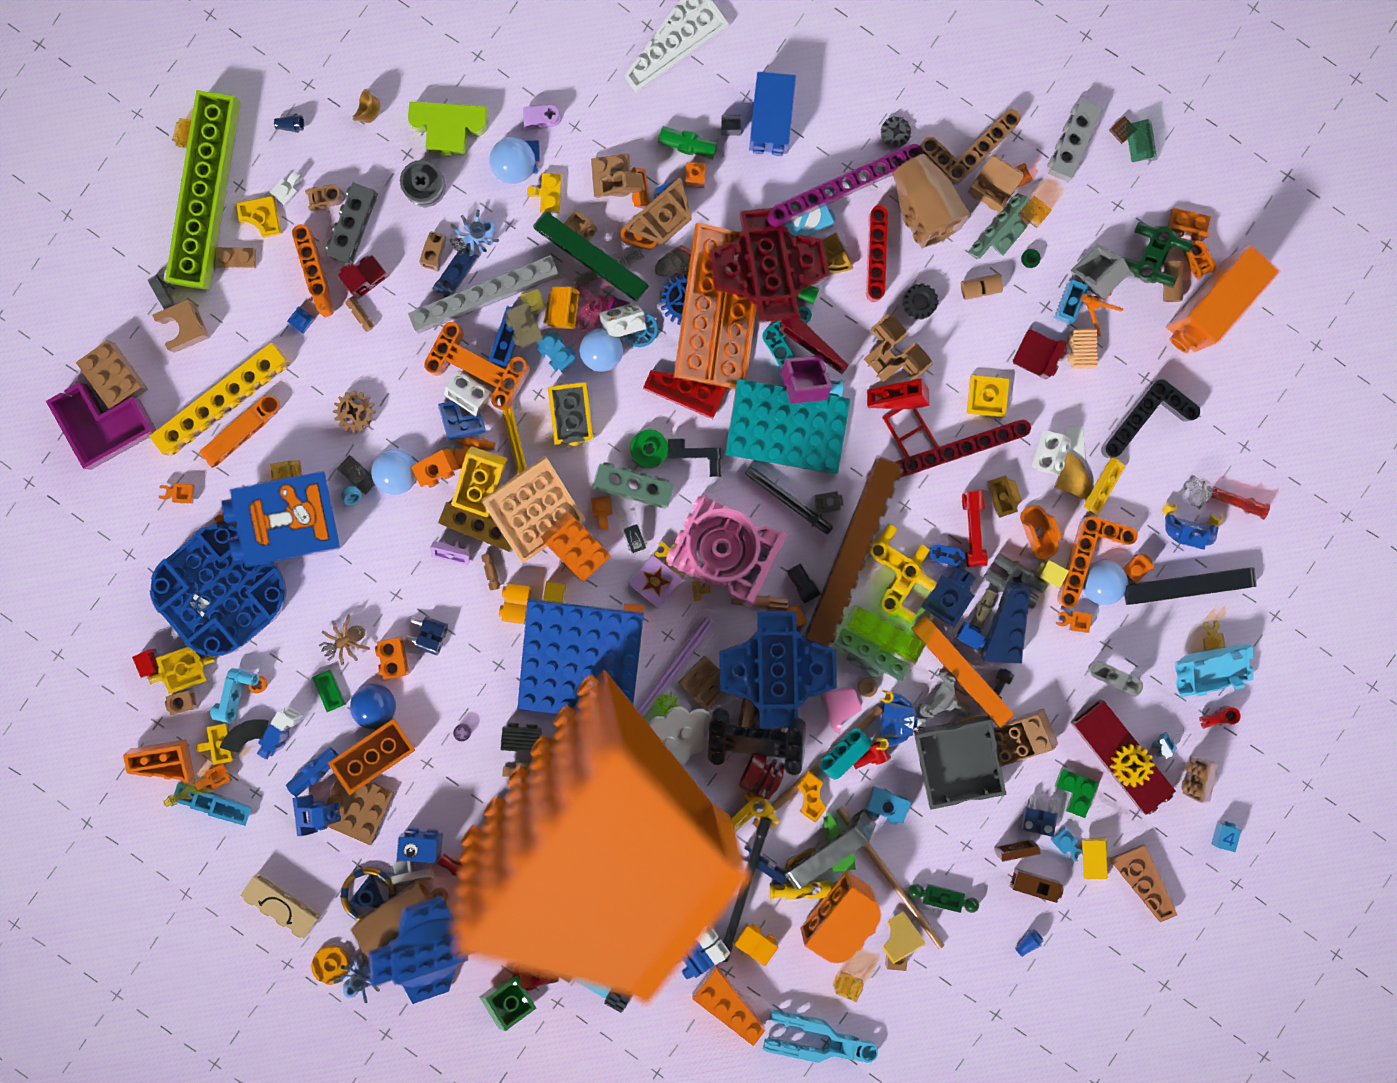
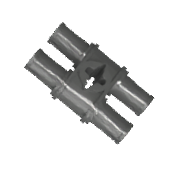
(1015, 570)

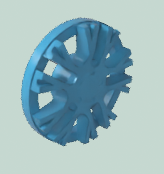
(642, 333)

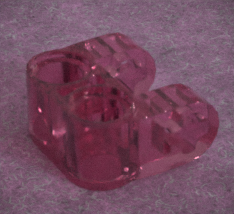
(588, 309)

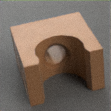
(190, 325)

